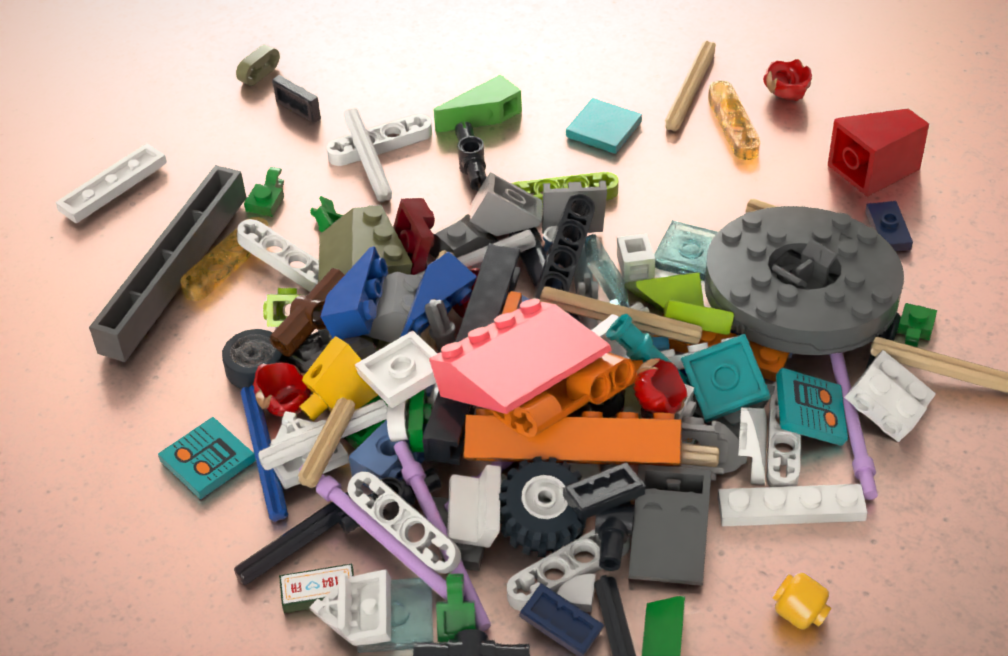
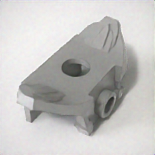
(714, 435)

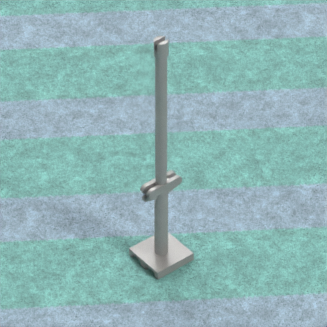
(553, 205)

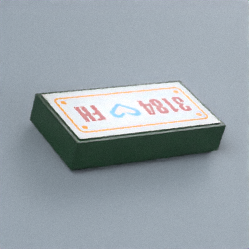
(303, 588)

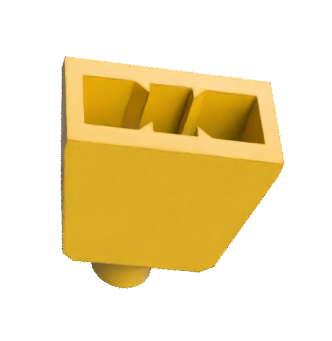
(333, 378)

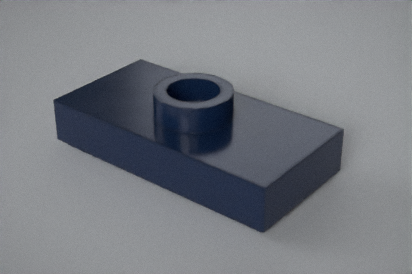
(890, 224)
(561, 620)

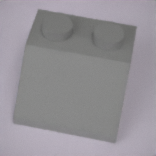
(504, 208)
(394, 306)

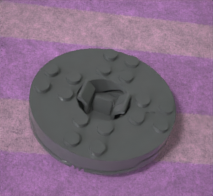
(804, 279)

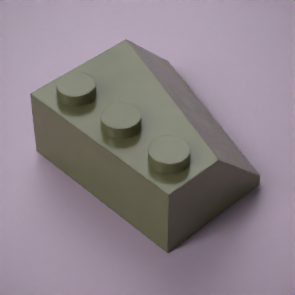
(354, 234)

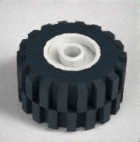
(535, 507)

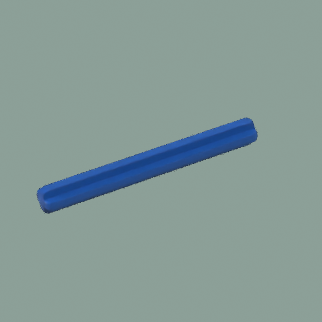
(261, 440)

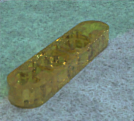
(739, 118)
(201, 281)

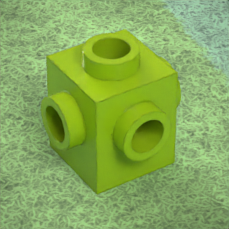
(275, 306)

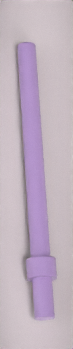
(862, 464)
(414, 477)
(331, 491)

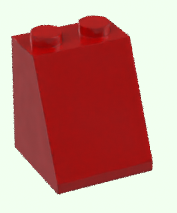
(877, 148)

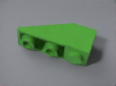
(481, 106)

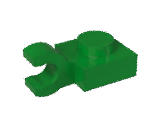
(267, 197)
(325, 214)
(916, 323)
(454, 613)

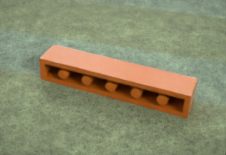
(579, 440)

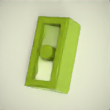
(707, 318)

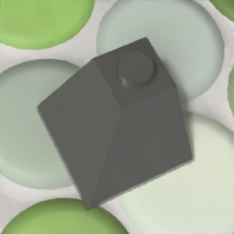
(460, 238)

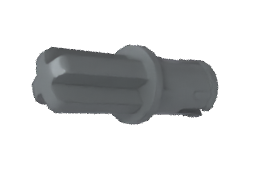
(441, 327)

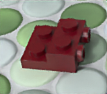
(413, 228)

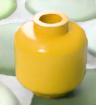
(802, 601)

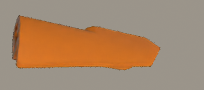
(590, 384)

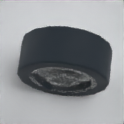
(245, 353)

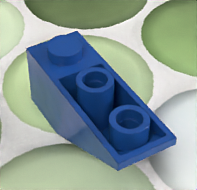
(445, 281)
(354, 299)

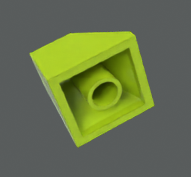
(659, 290)

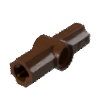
(304, 316)

